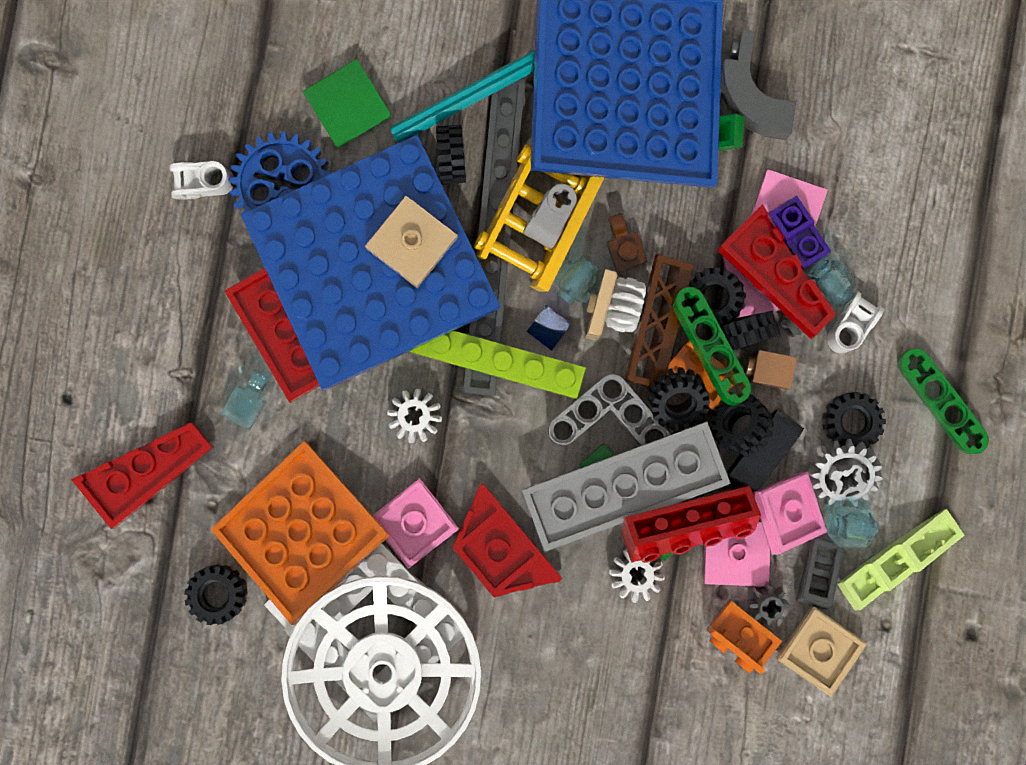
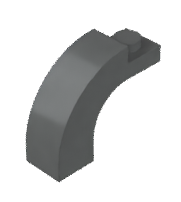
(761, 113)

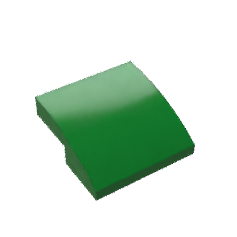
(346, 103)

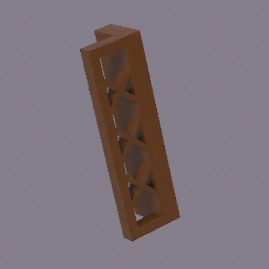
(665, 324)

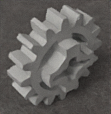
(845, 473)

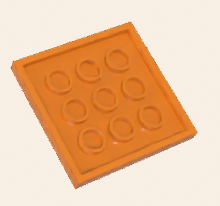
(299, 532)

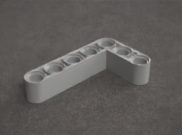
(616, 407)

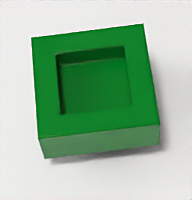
(730, 132)

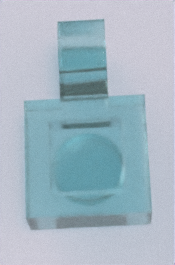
(244, 404)

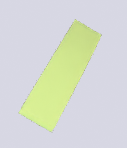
(900, 559)

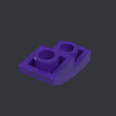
(799, 232)

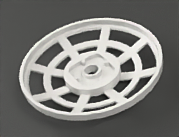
(378, 695)

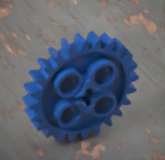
(290, 156)

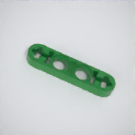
(716, 343)
(946, 398)

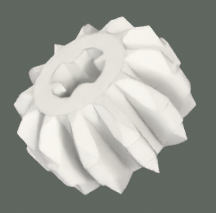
(626, 304)
(404, 411)
(636, 587)

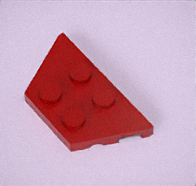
(500, 549)

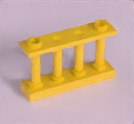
(542, 272)

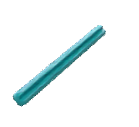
(464, 97)

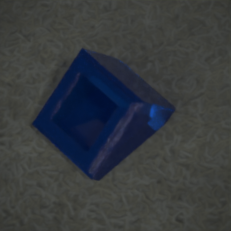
(549, 327)

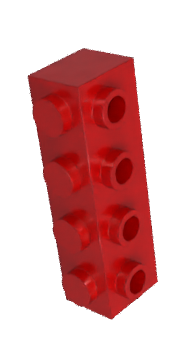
(690, 524)

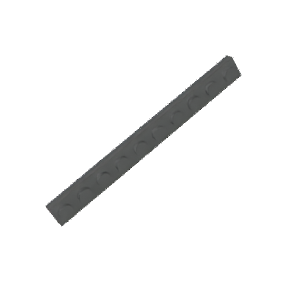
(499, 171)

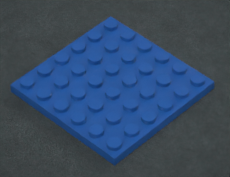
(628, 89)
(339, 295)

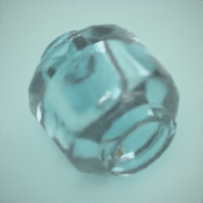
(578, 280)
(834, 281)
(852, 527)

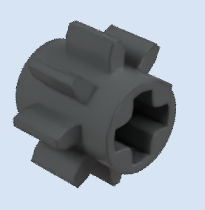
(774, 608)

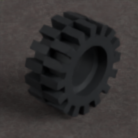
(450, 154)
(734, 289)
(751, 330)
(869, 409)
(684, 412)
(751, 436)
(197, 600)

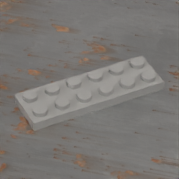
(625, 485)

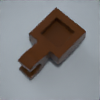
(625, 249)

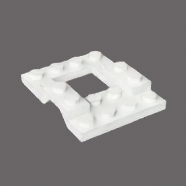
(378, 563)

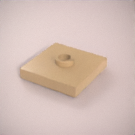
(411, 241)
(599, 305)
(821, 651)

